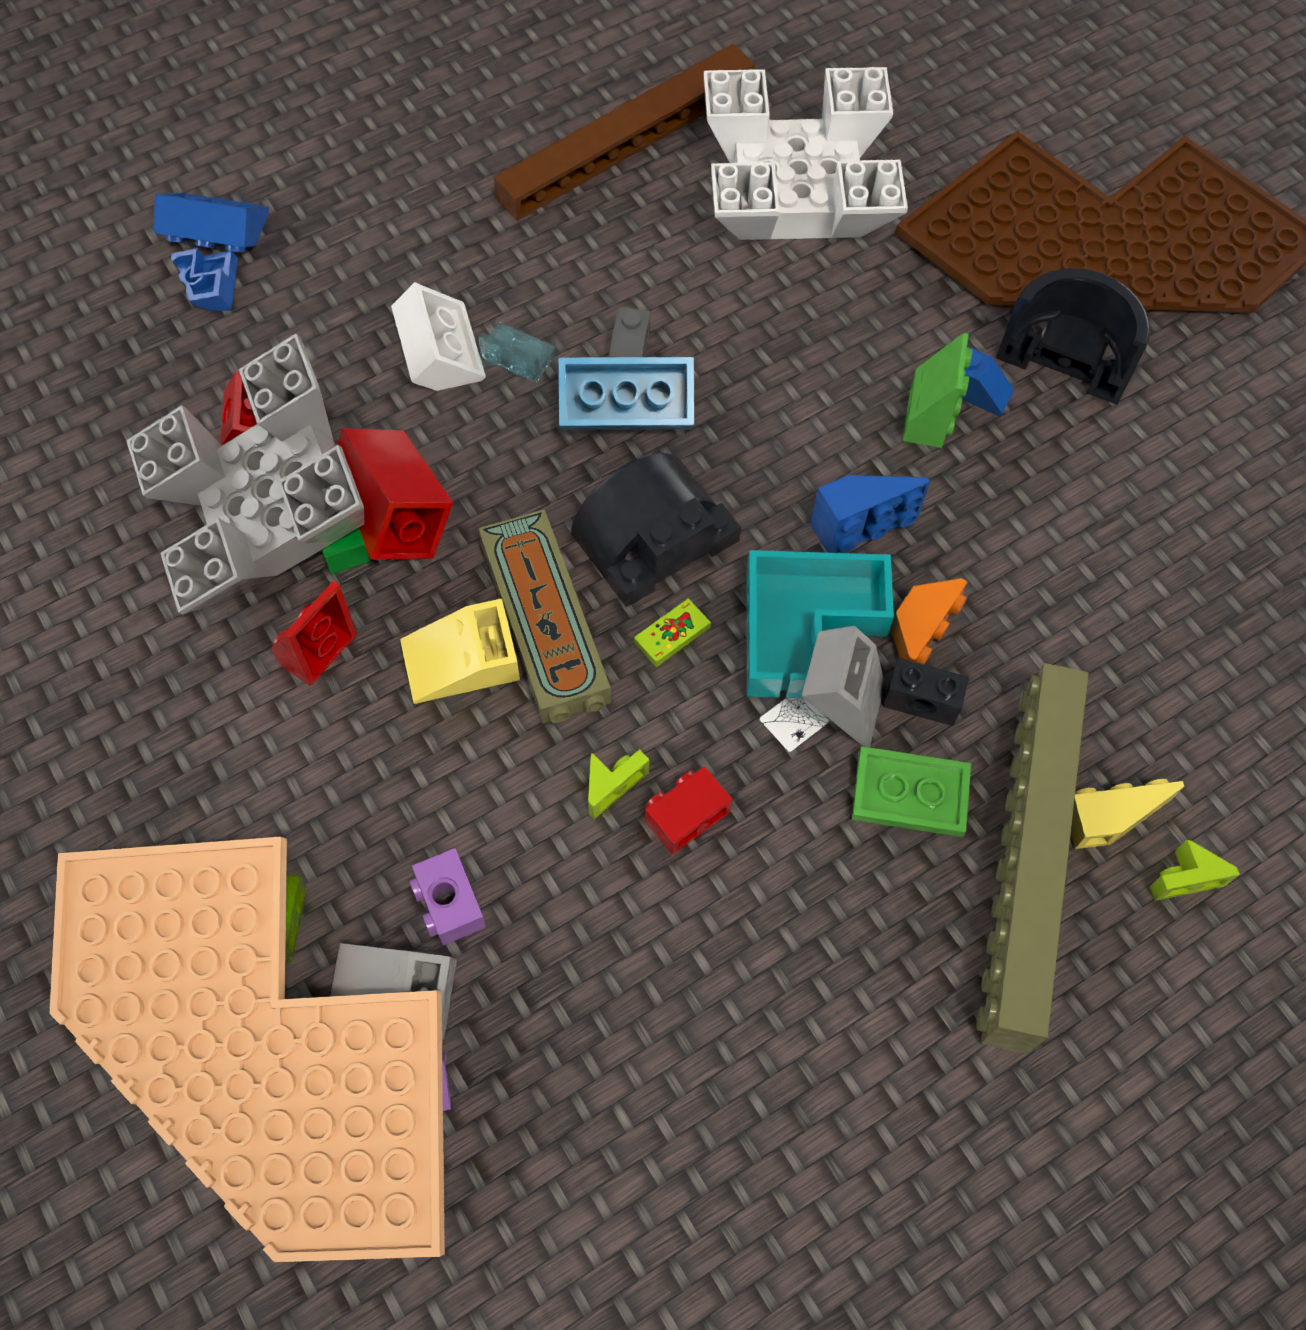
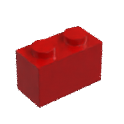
(687, 809)

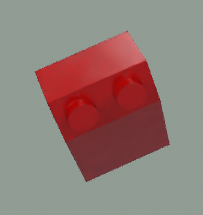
(316, 636)

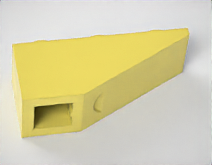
(1108, 815)

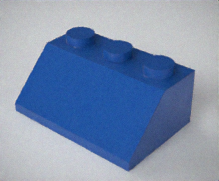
(208, 220)

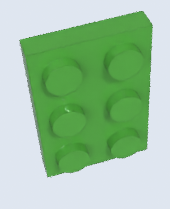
(911, 791)

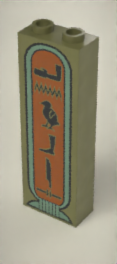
(545, 617)

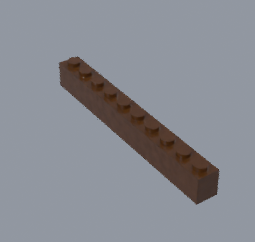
(611, 137)

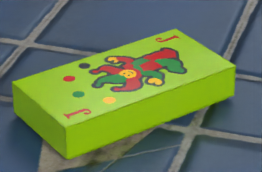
(672, 632)

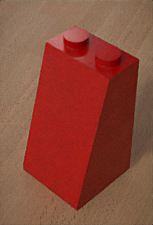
(399, 494)

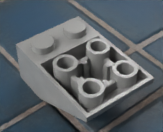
(846, 681)
(382, 970)

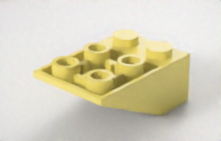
(461, 653)

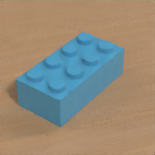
(626, 393)

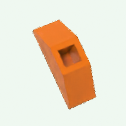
(924, 617)

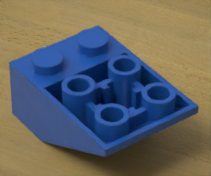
(865, 508)

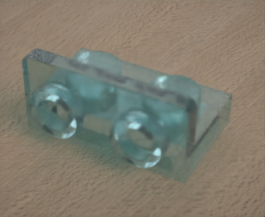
(516, 351)

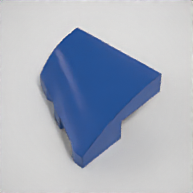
(208, 278)

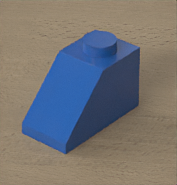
(987, 384)

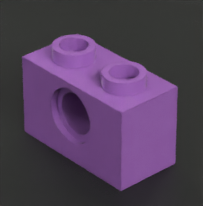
(442, 875)

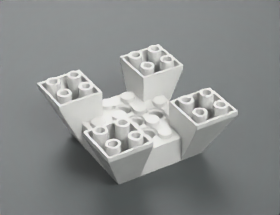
(802, 172)

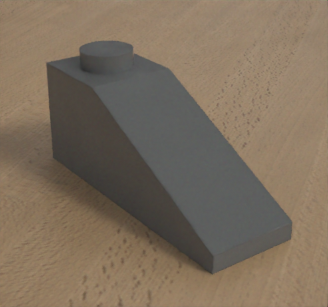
(630, 333)

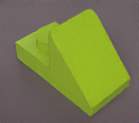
(609, 786)
(1197, 872)

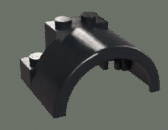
(1082, 317)
(662, 512)

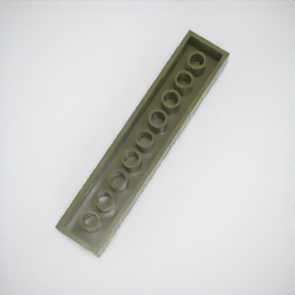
(1034, 862)

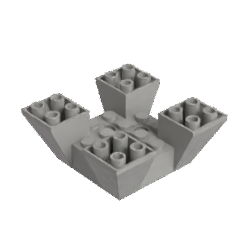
(264, 494)

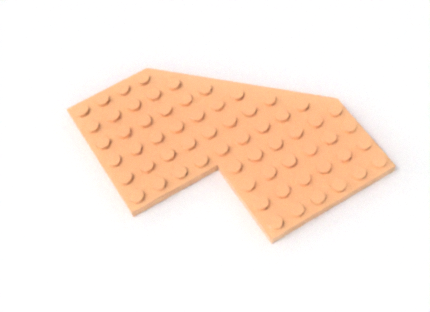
(293, 1110)

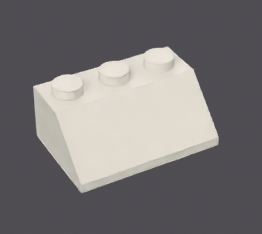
(437, 339)

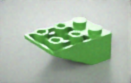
(938, 394)

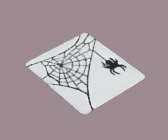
(793, 721)

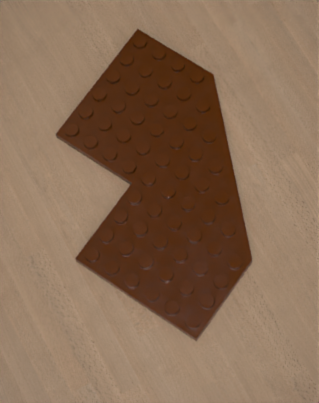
(1174, 235)

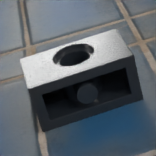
(926, 691)

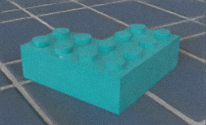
(798, 596)

